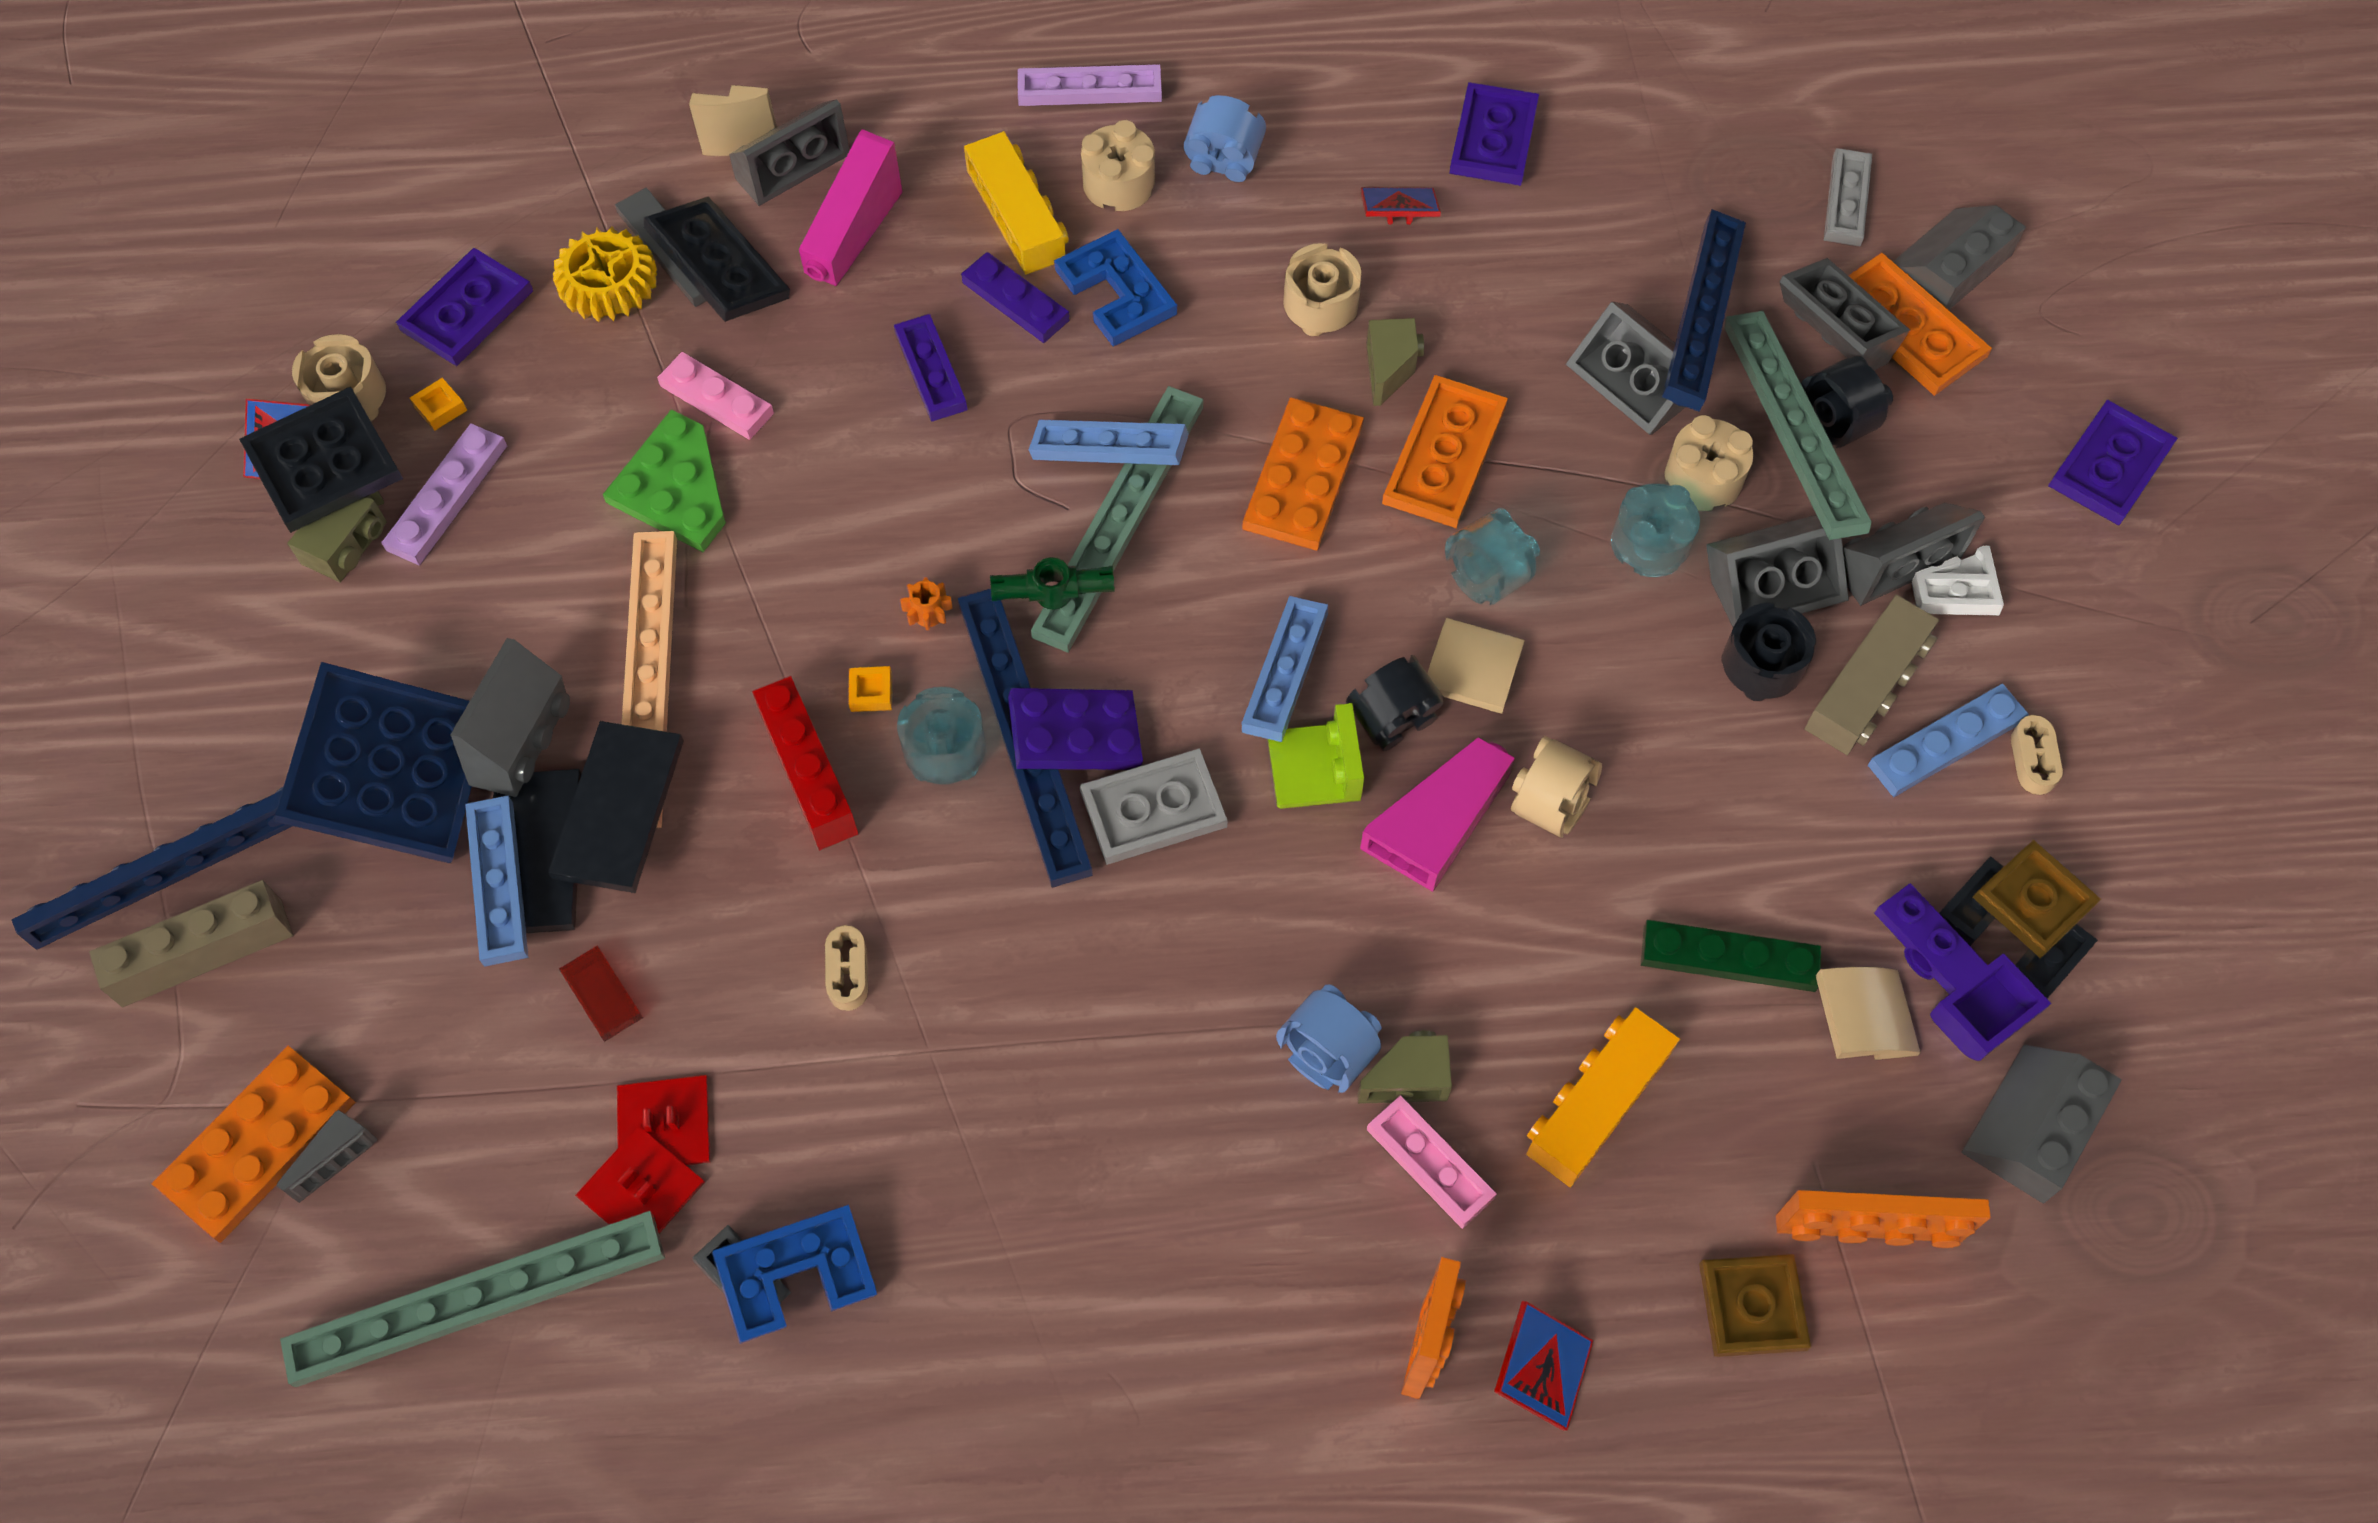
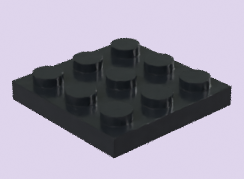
(320, 459)

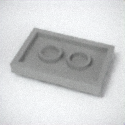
(1153, 806)

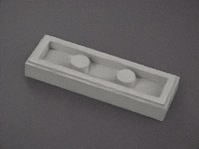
(1848, 197)

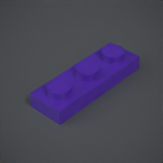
(1015, 297)
(930, 367)

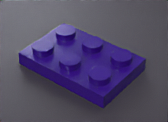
(1494, 133)
(465, 306)
(2112, 462)
(1074, 729)

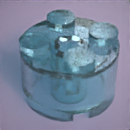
(1655, 529)
(1492, 557)
(942, 736)

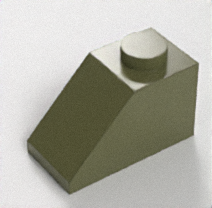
(1392, 355)
(1412, 1068)

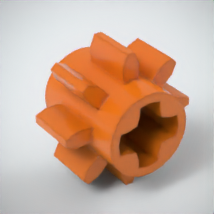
(926, 603)

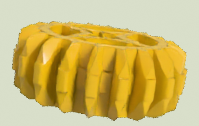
(605, 274)

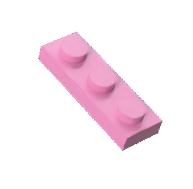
(715, 395)
(1431, 1162)

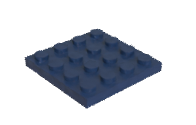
(378, 765)

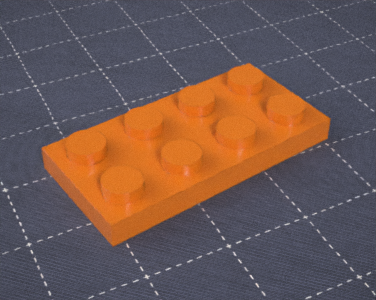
(1938, 343)
(1445, 451)
(1303, 474)
(251, 1144)
(1890, 1217)
(1433, 1331)

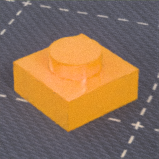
(438, 404)
(870, 689)

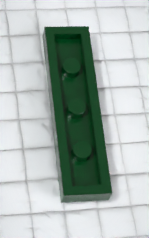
(1730, 955)

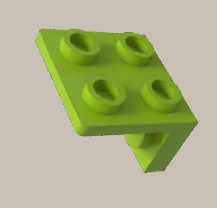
(1318, 763)

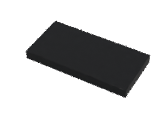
(716, 258)
(616, 807)
(539, 822)

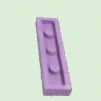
(1089, 85)
(444, 494)

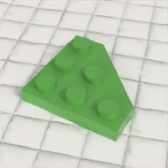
(672, 483)

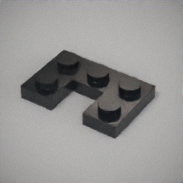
(1972, 919)

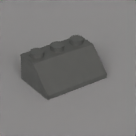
(791, 152)
(1961, 251)
(1843, 312)
(1628, 365)
(1900, 550)
(1779, 565)
(509, 720)
(2041, 1119)

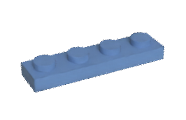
(1109, 442)
(1285, 669)
(1947, 740)
(496, 881)

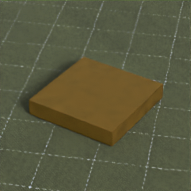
(2036, 898)
(1754, 1305)

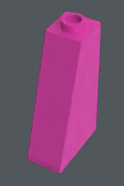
(852, 208)
(1436, 818)

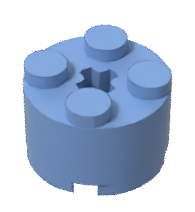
(1224, 138)
(1330, 1039)

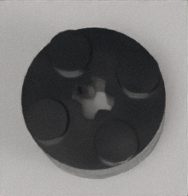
(1848, 399)
(1768, 651)
(1395, 701)

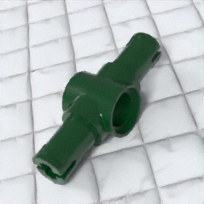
(1051, 569)

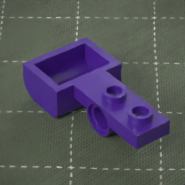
(1983, 1000)

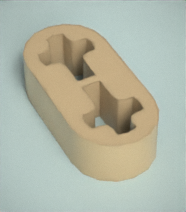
(2044, 754)
(836, 968)

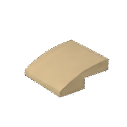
(731, 120)
(1475, 664)
(1867, 1012)

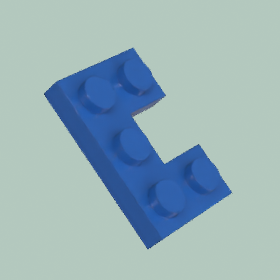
(1142, 297)
(753, 1265)

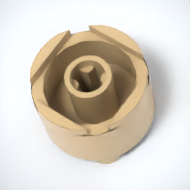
(1118, 166)
(1322, 289)
(335, 365)
(1710, 461)
(1555, 786)

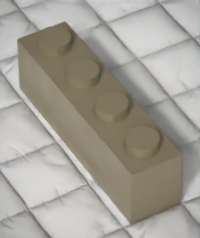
(1872, 674)
(190, 944)

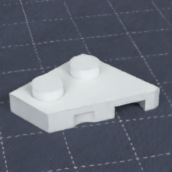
(1960, 586)

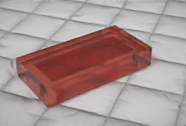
(600, 993)

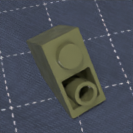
(339, 539)

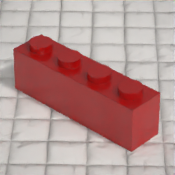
(805, 763)

